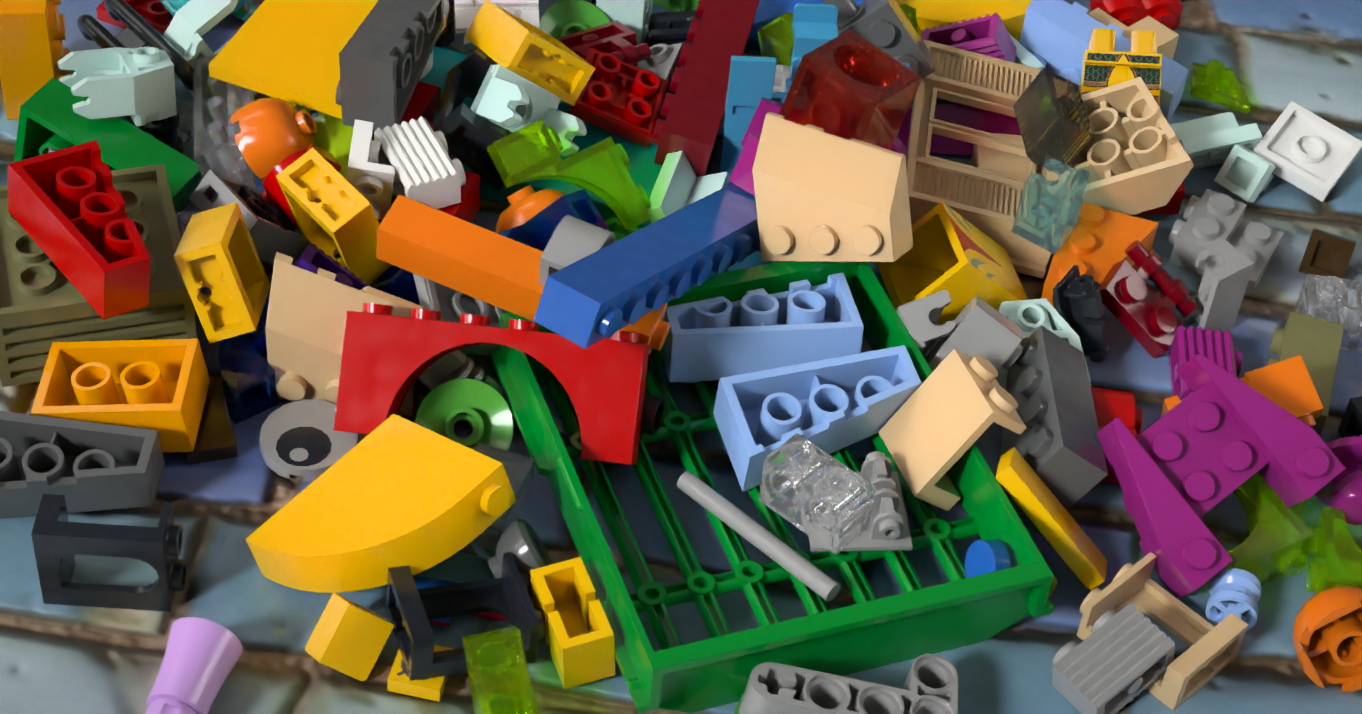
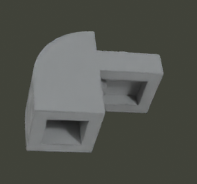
(571, 242)

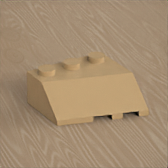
(1133, 151)
(828, 196)
(309, 327)

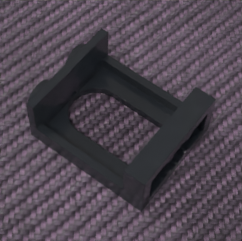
(463, 129)
(58, 540)
(413, 608)

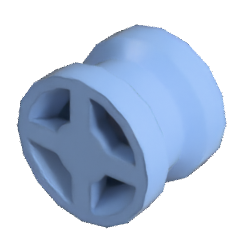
(1236, 593)

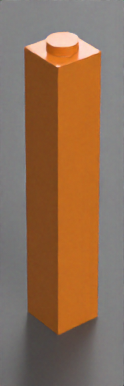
(478, 263)

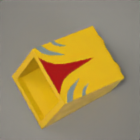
(953, 257)

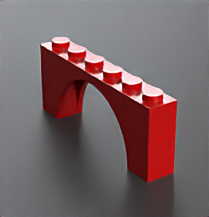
(390, 352)

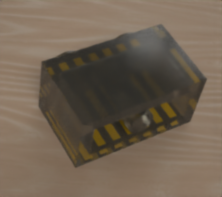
(1052, 119)

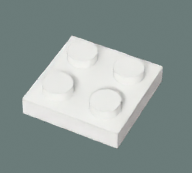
(1308, 150)

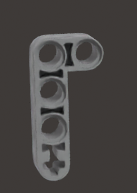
(788, 689)

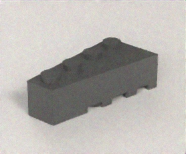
(1059, 417)
(84, 460)

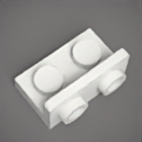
(364, 172)

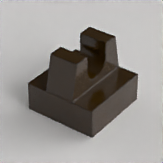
(1327, 254)

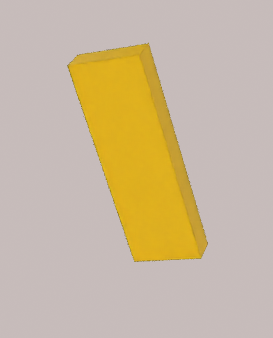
(1051, 519)

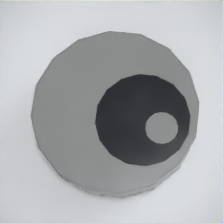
(303, 440)

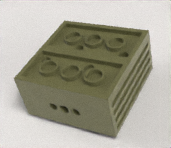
(46, 308)

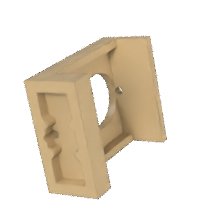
(1209, 646)

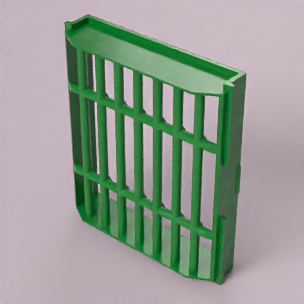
(826, 640)

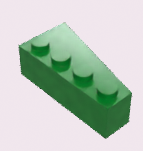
(51, 123)

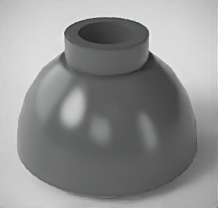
(525, 547)

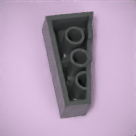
(387, 60)

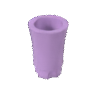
(193, 667)

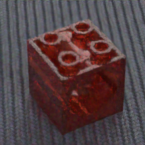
(851, 91)

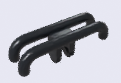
(136, 35)

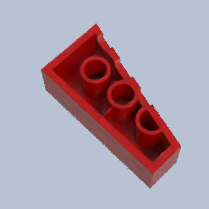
(82, 226)

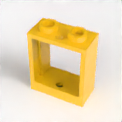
(529, 52)
(333, 214)
(222, 256)

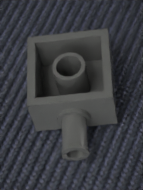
(886, 28)

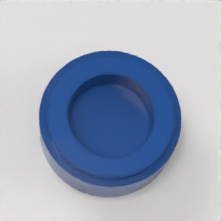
(986, 557)

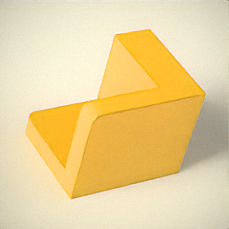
(349, 637)

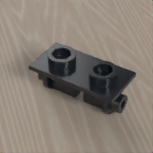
(1077, 301)

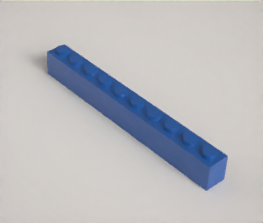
(649, 267)

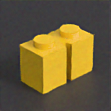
(574, 622)

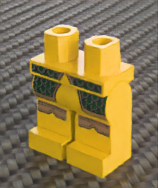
(1107, 67)

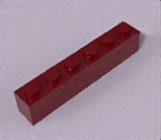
(701, 87)

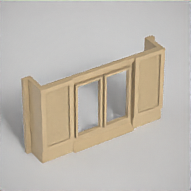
(977, 194)

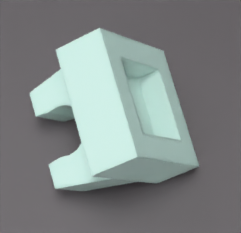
(1245, 173)

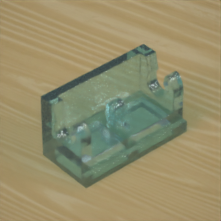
(1050, 208)

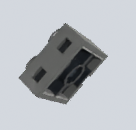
(266, 224)

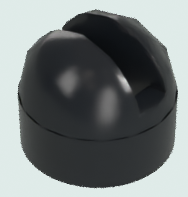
(652, 414)

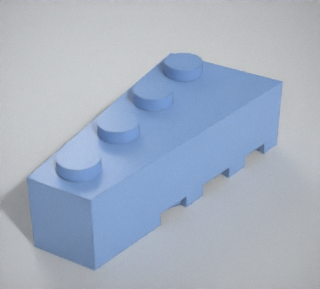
(1061, 34)
(761, 331)
(822, 400)

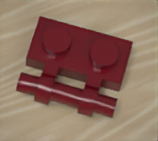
(611, 39)
(1138, 306)

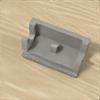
(1220, 287)
(922, 319)

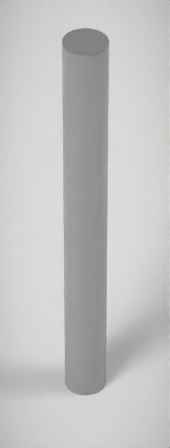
(758, 536)

